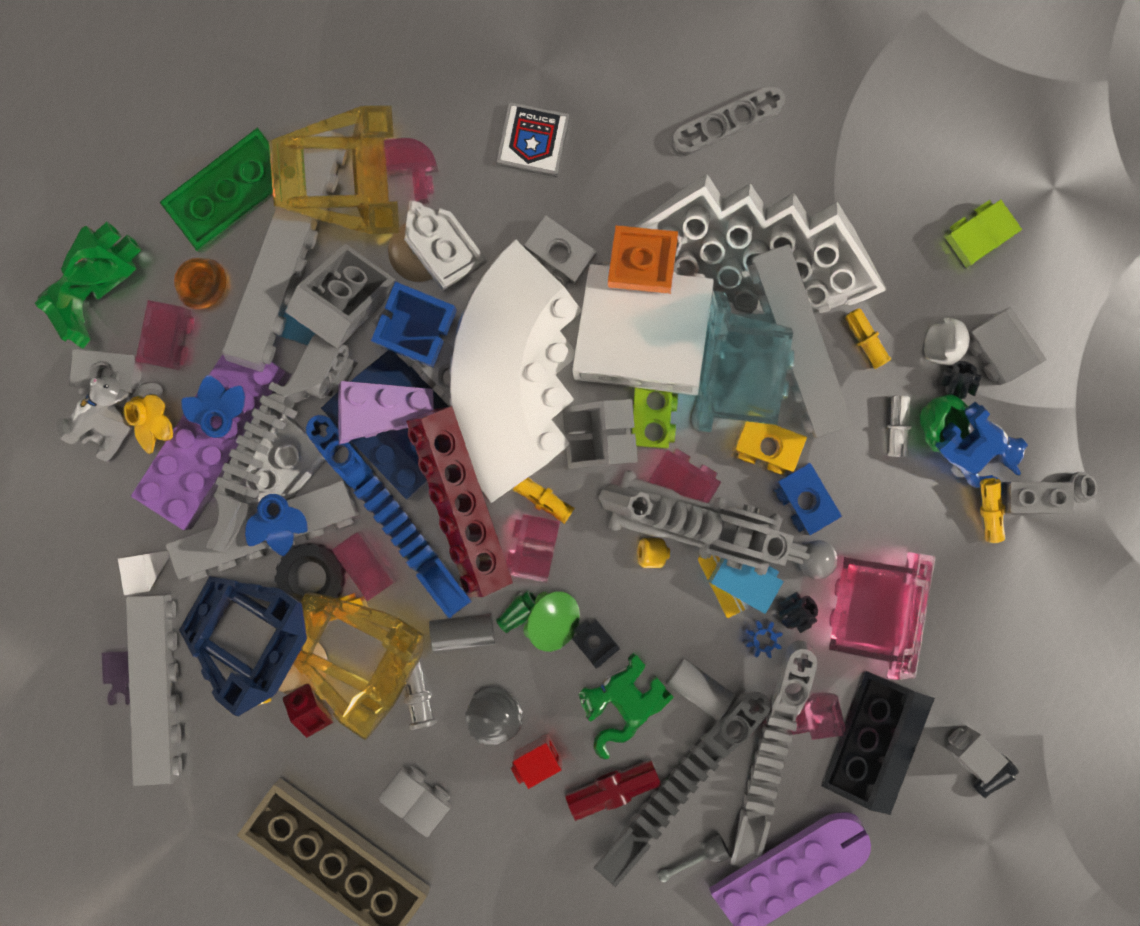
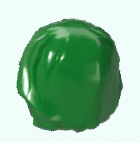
(939, 414)

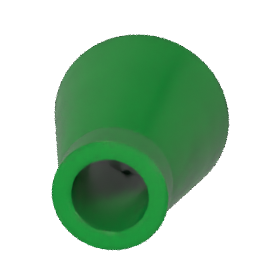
(517, 612)

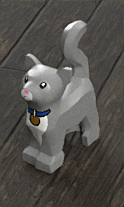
(99, 418)

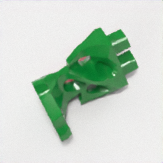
(98, 270)

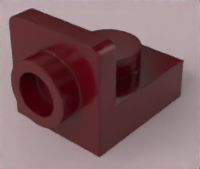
(306, 711)

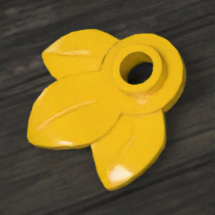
(148, 420)

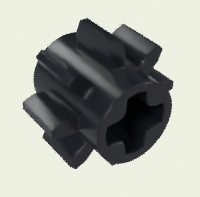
(961, 379)
(798, 612)

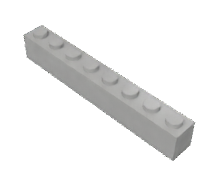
(279, 266)

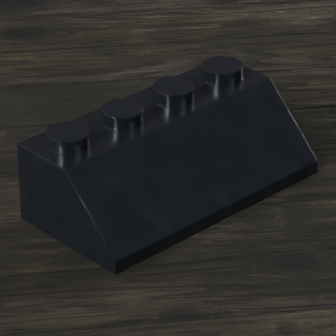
(878, 743)

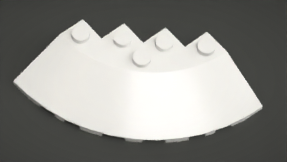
(724, 235)
(507, 370)

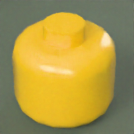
(652, 553)

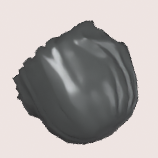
(493, 716)

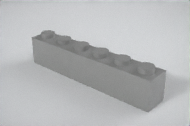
(812, 368)
(321, 508)
(153, 689)

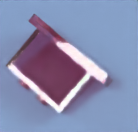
(883, 611)

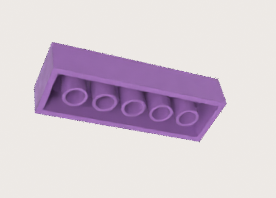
(188, 465)

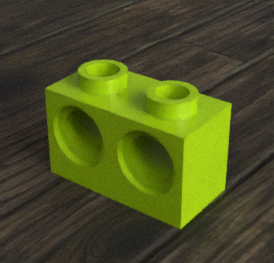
(645, 415)

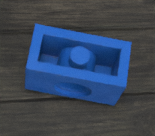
(823, 509)

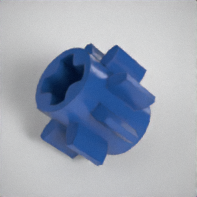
(767, 648)

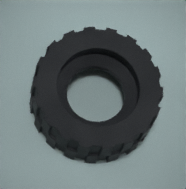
(314, 553)

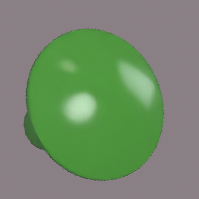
(552, 621)

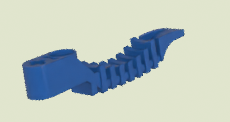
(389, 513)

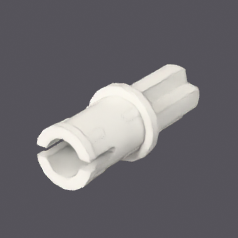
(899, 426)

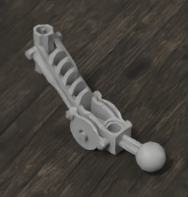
(670, 515)

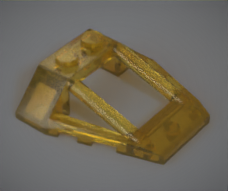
(371, 198)
(380, 694)

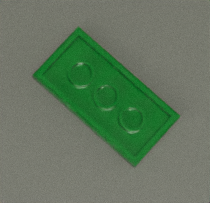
(223, 191)

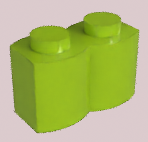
(982, 233)

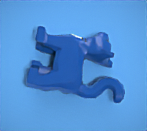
(980, 446)

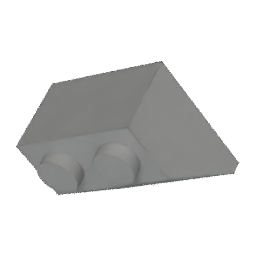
(1004, 347)

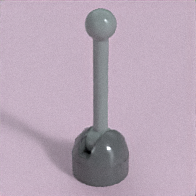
(714, 850)

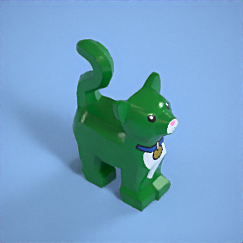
(627, 699)

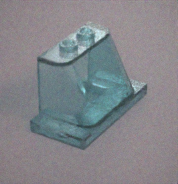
(742, 367)

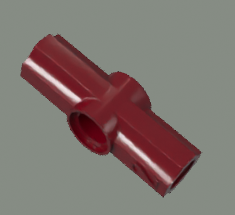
(612, 790)

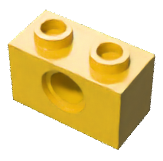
(788, 446)

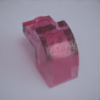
(412, 158)
(821, 717)

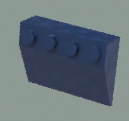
(391, 450)

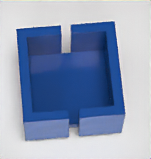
(414, 324)

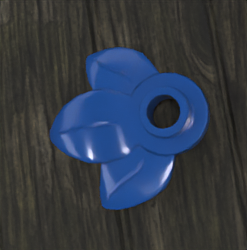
(212, 402)
(276, 529)

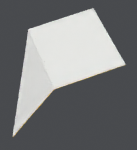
(141, 571)

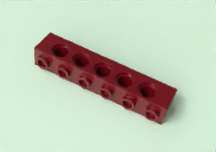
(472, 510)

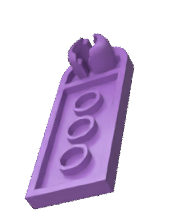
(794, 871)

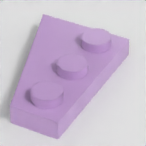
(377, 408)

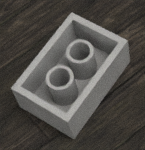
(340, 295)

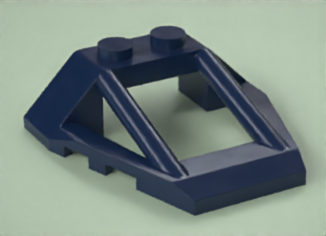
(250, 685)

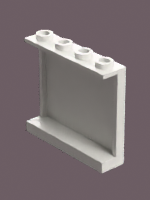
(643, 335)

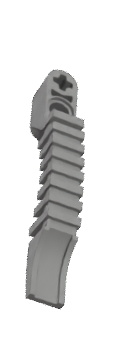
(312, 377)
(769, 759)

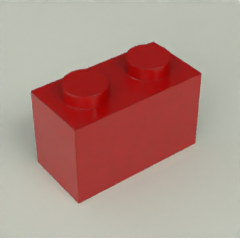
(536, 762)

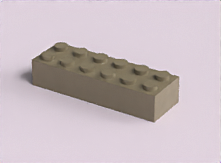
(332, 859)

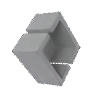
(612, 437)

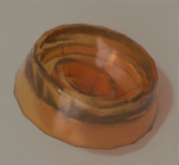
(208, 277)

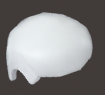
(946, 342)

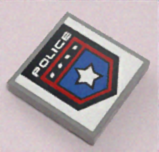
(533, 139)

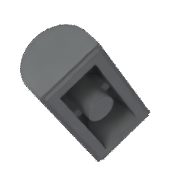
(461, 632)

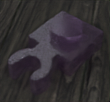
(116, 672)

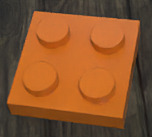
(643, 259)

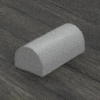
(700, 689)

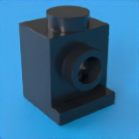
(604, 650)

